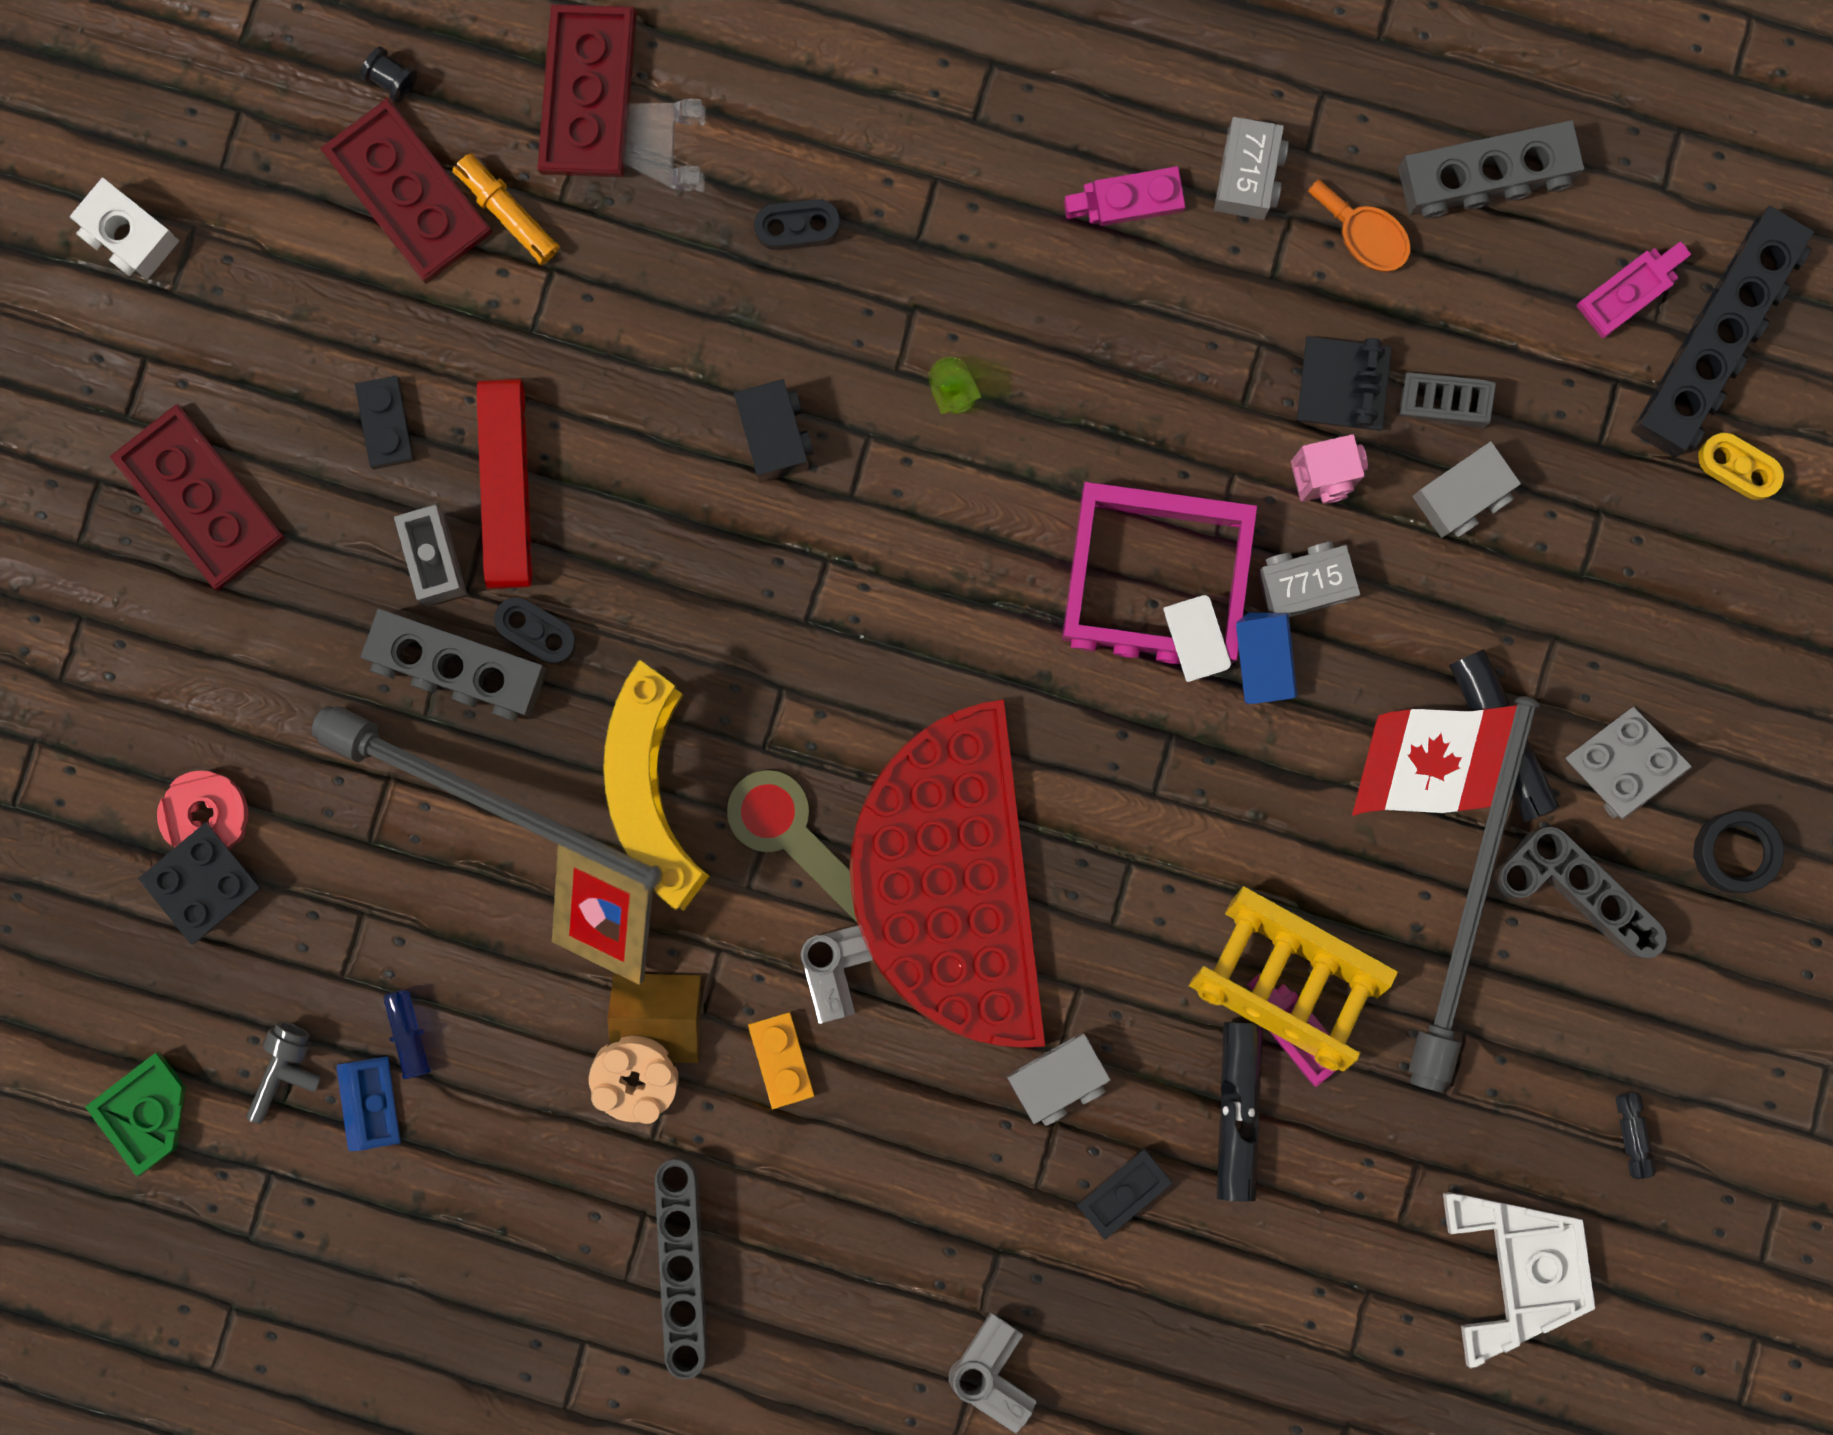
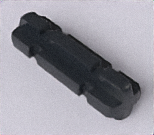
(1635, 1135)

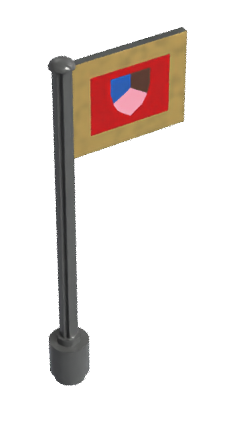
(599, 892)

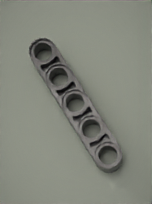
(673, 1287)

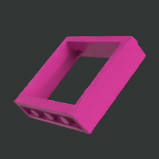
(1160, 505)

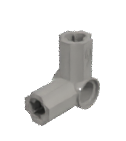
(829, 983)
(994, 1394)

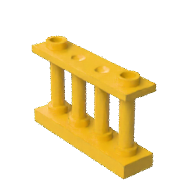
(1327, 956)

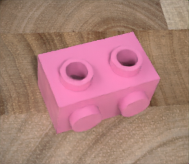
(1329, 469)

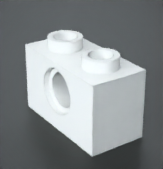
(107, 210)

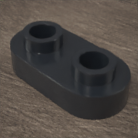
(797, 221)
(536, 631)

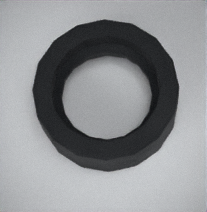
(1772, 852)

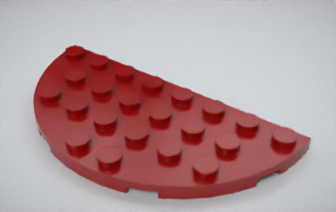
(946, 882)

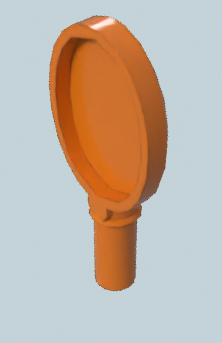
(1367, 231)

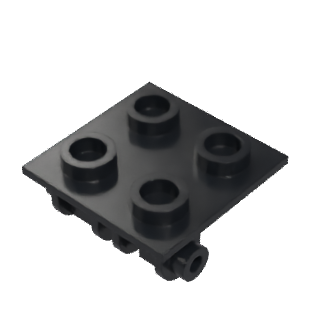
(1344, 383)
(199, 883)

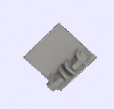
(1628, 763)

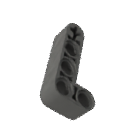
(1587, 899)

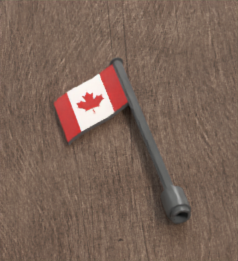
(1445, 766)

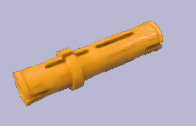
(495, 197)

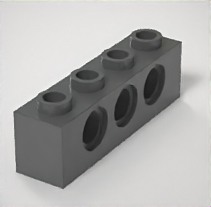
(1552, 145)
(393, 633)

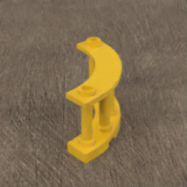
(633, 783)

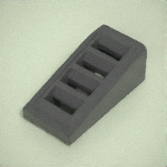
(1466, 386)

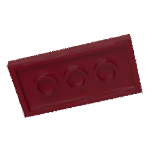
(587, 90)
(406, 190)
(197, 497)

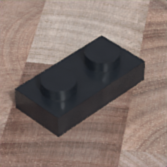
(384, 422)
(1124, 1193)

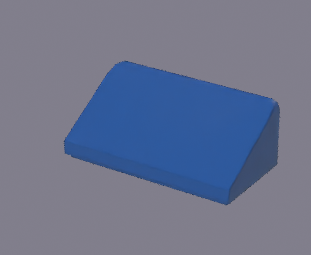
(1266, 657)
(368, 1104)

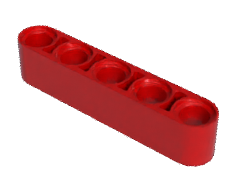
(504, 484)

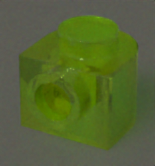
(952, 385)

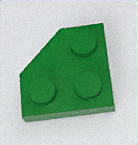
(142, 1113)

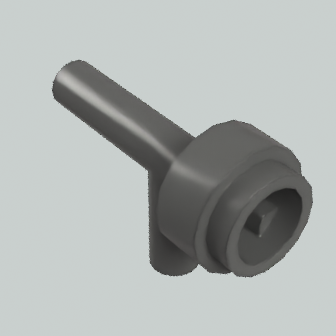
(285, 1044)

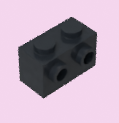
(772, 430)

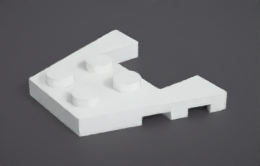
(1540, 1271)

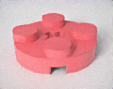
(218, 793)

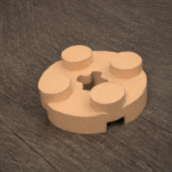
(627, 1102)

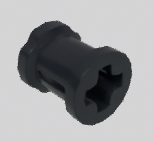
(388, 74)

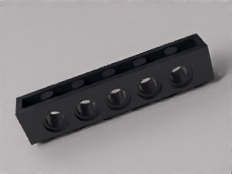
(1787, 245)

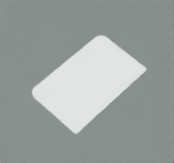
(1197, 638)

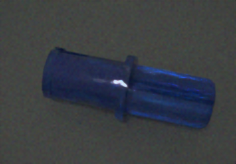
(406, 1034)

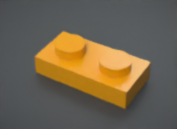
(781, 1060)

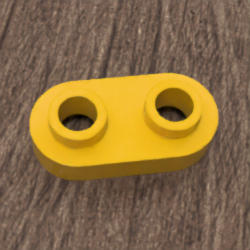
(1740, 463)

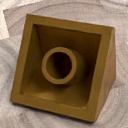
(658, 1009)

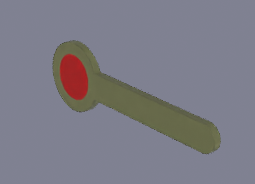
(772, 814)

